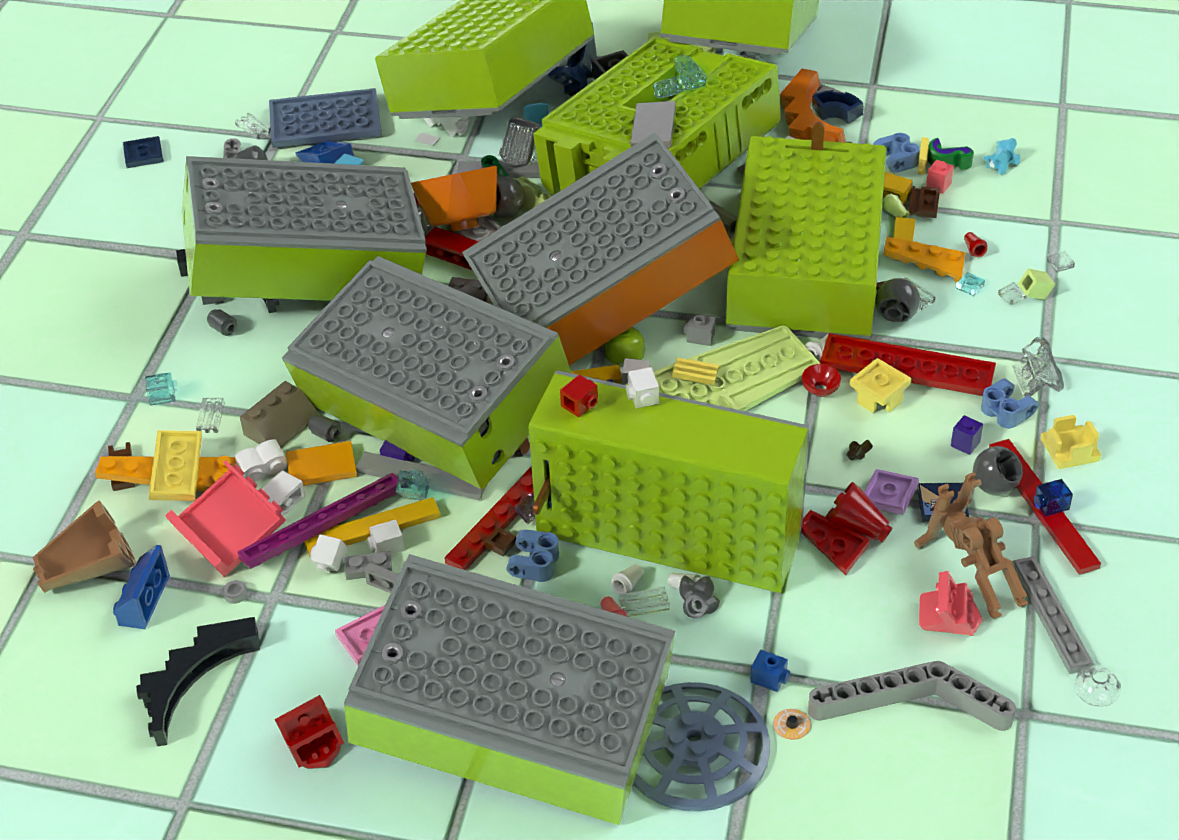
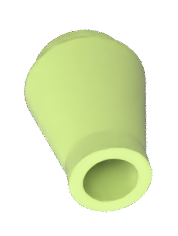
(894, 206)

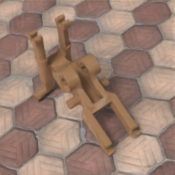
(977, 538)

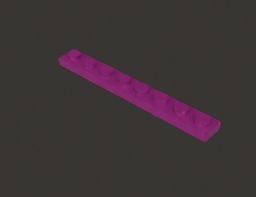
(319, 521)

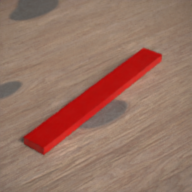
(1058, 524)

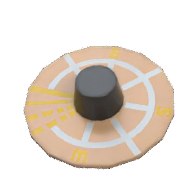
(792, 724)

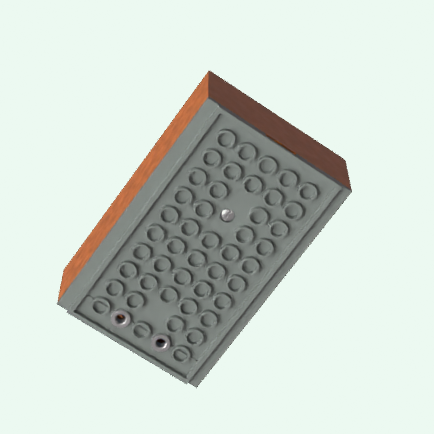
(605, 250)

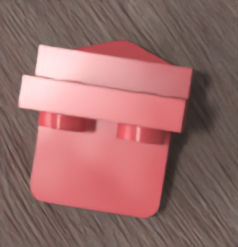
(949, 608)

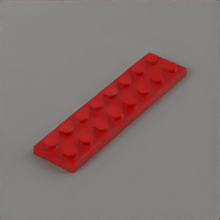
(920, 365)

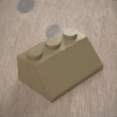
(278, 415)

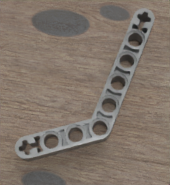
(910, 684)

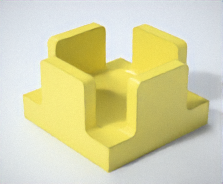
(880, 385)
(1071, 444)

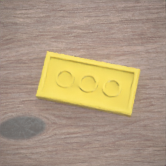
(175, 465)

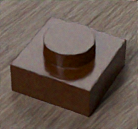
(500, 541)

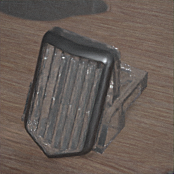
(518, 144)
(1037, 368)

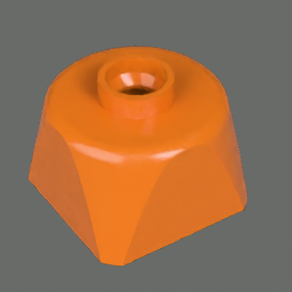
(458, 198)

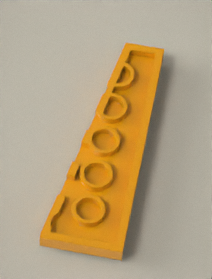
(139, 469)

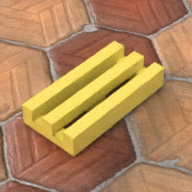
(923, 155)
(694, 370)

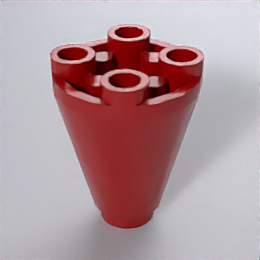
(859, 514)

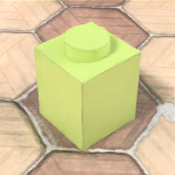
(1036, 284)

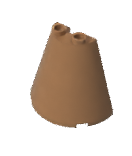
(83, 551)

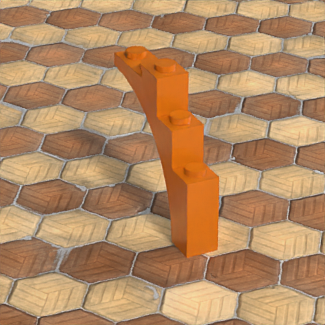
(797, 100)

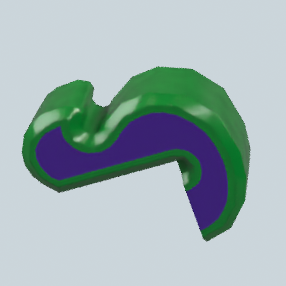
(954, 156)

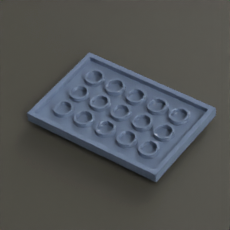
(324, 117)

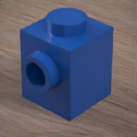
(769, 670)

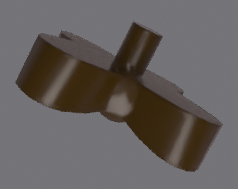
(858, 450)

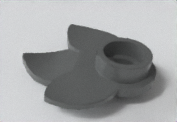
(700, 594)

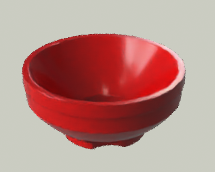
(821, 375)

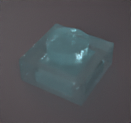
(970, 284)

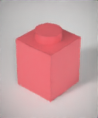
(940, 176)

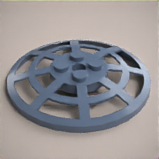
(705, 750)

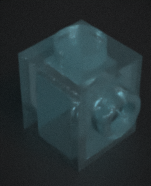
(161, 388)
(413, 484)

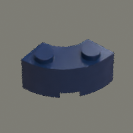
(837, 105)

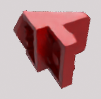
(310, 734)

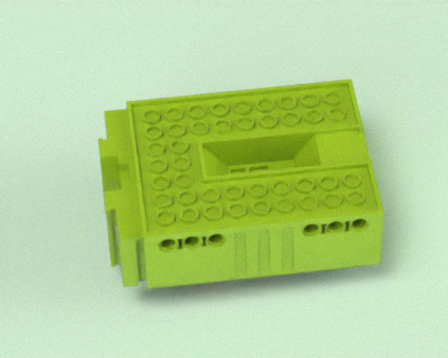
(709, 121)

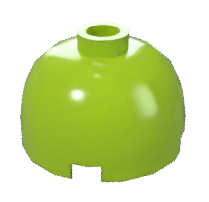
(625, 346)

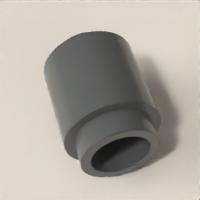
(221, 322)
(324, 427)

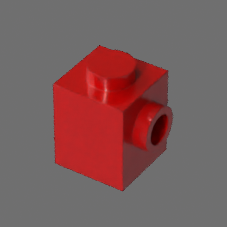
(579, 395)

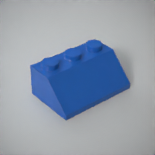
(142, 590)

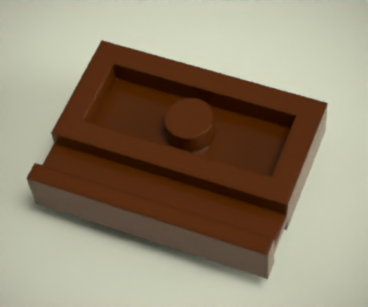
(924, 202)

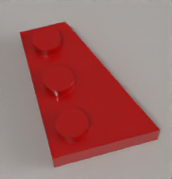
(835, 541)

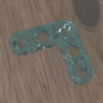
(690, 77)

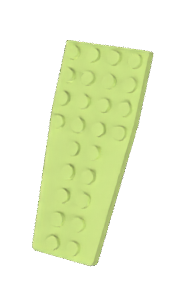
(747, 370)

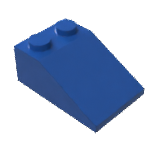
(325, 152)

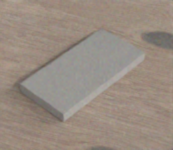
(654, 118)

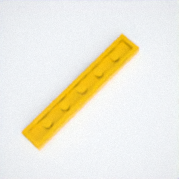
(359, 529)

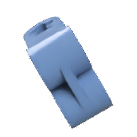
(902, 152)
(1008, 410)
(541, 562)

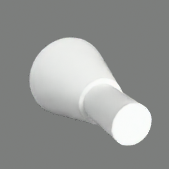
(816, 347)

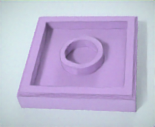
(891, 490)

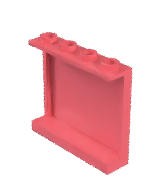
(228, 519)

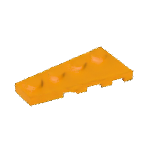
(937, 258)

